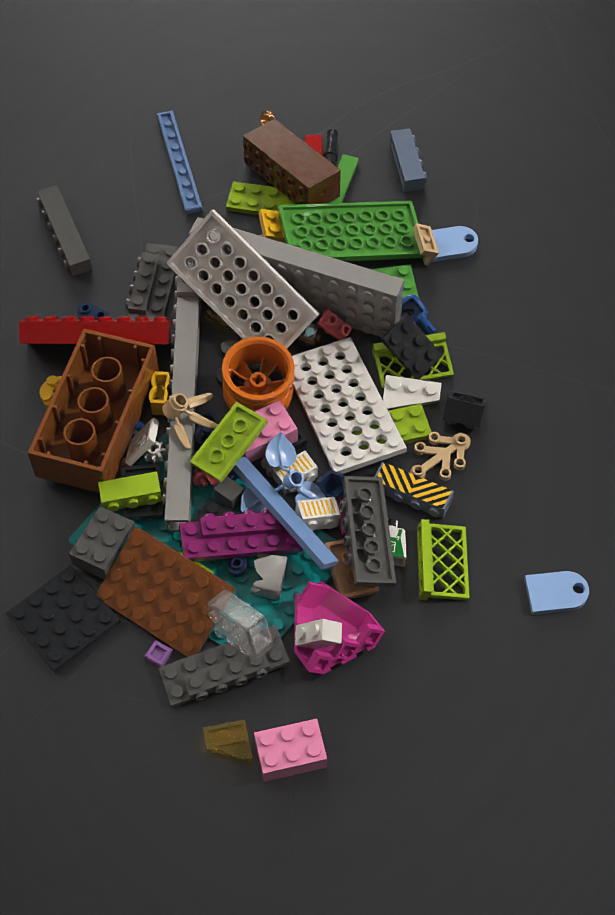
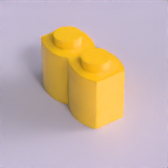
(160, 391)

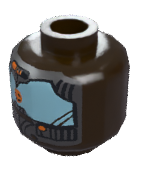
(310, 336)

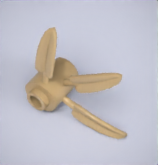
(177, 405)

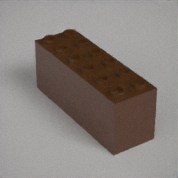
(291, 165)

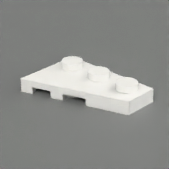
(405, 392)

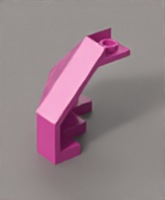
(359, 626)

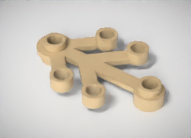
(442, 454)

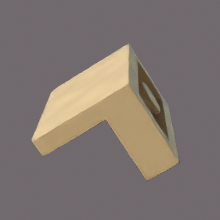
(425, 242)

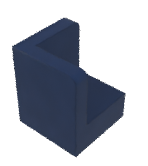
(331, 484)

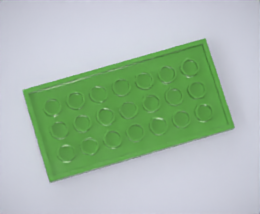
(352, 229)

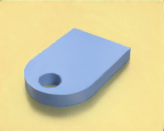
(452, 242)
(555, 592)

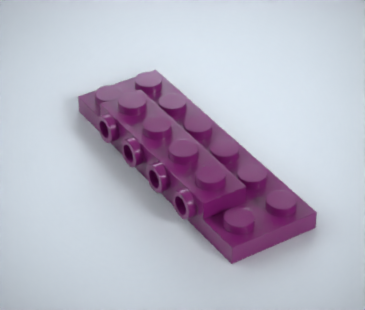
(235, 536)

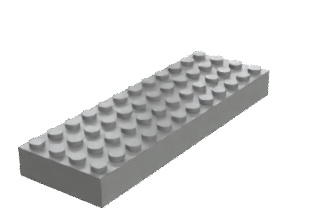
(353, 293)

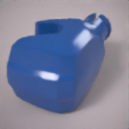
(420, 315)

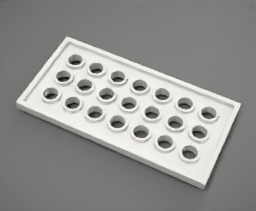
(241, 275)
(344, 428)

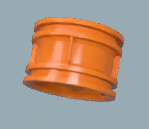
(257, 386)

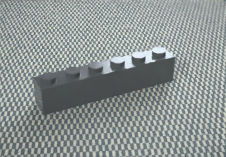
(64, 231)

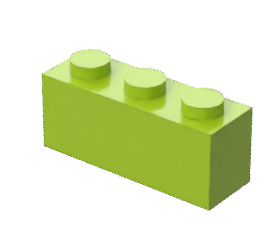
(130, 491)

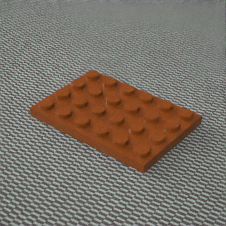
(162, 592)

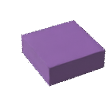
(158, 654)

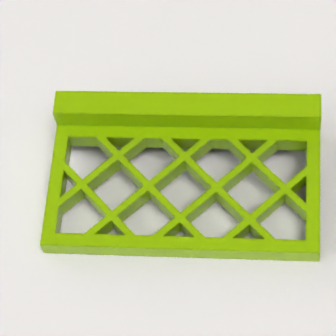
(439, 340)
(426, 563)

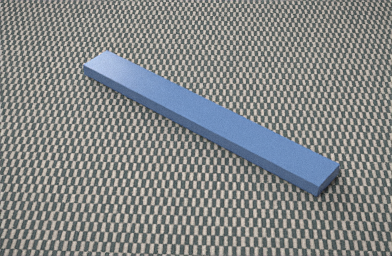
(179, 162)
(284, 514)

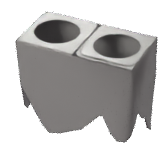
(272, 571)

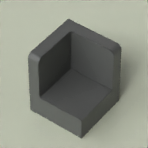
(228, 493)

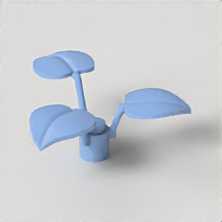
(283, 454)

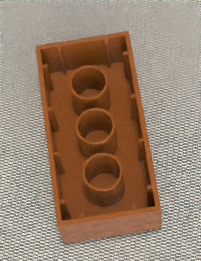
(93, 411)

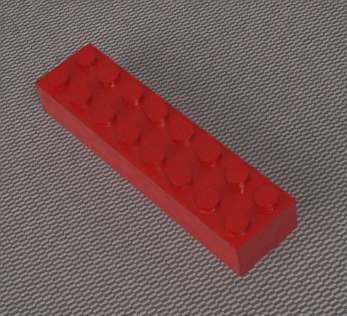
(68, 329)

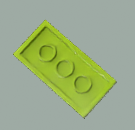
(252, 197)
(410, 423)
(228, 442)

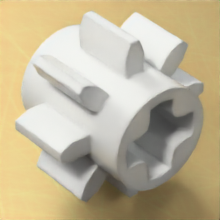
(155, 453)

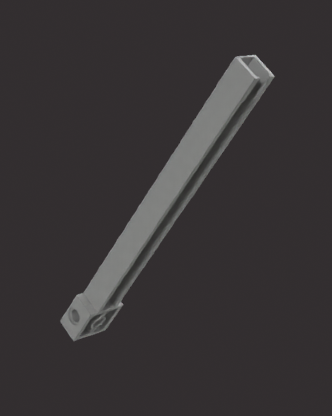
(184, 372)

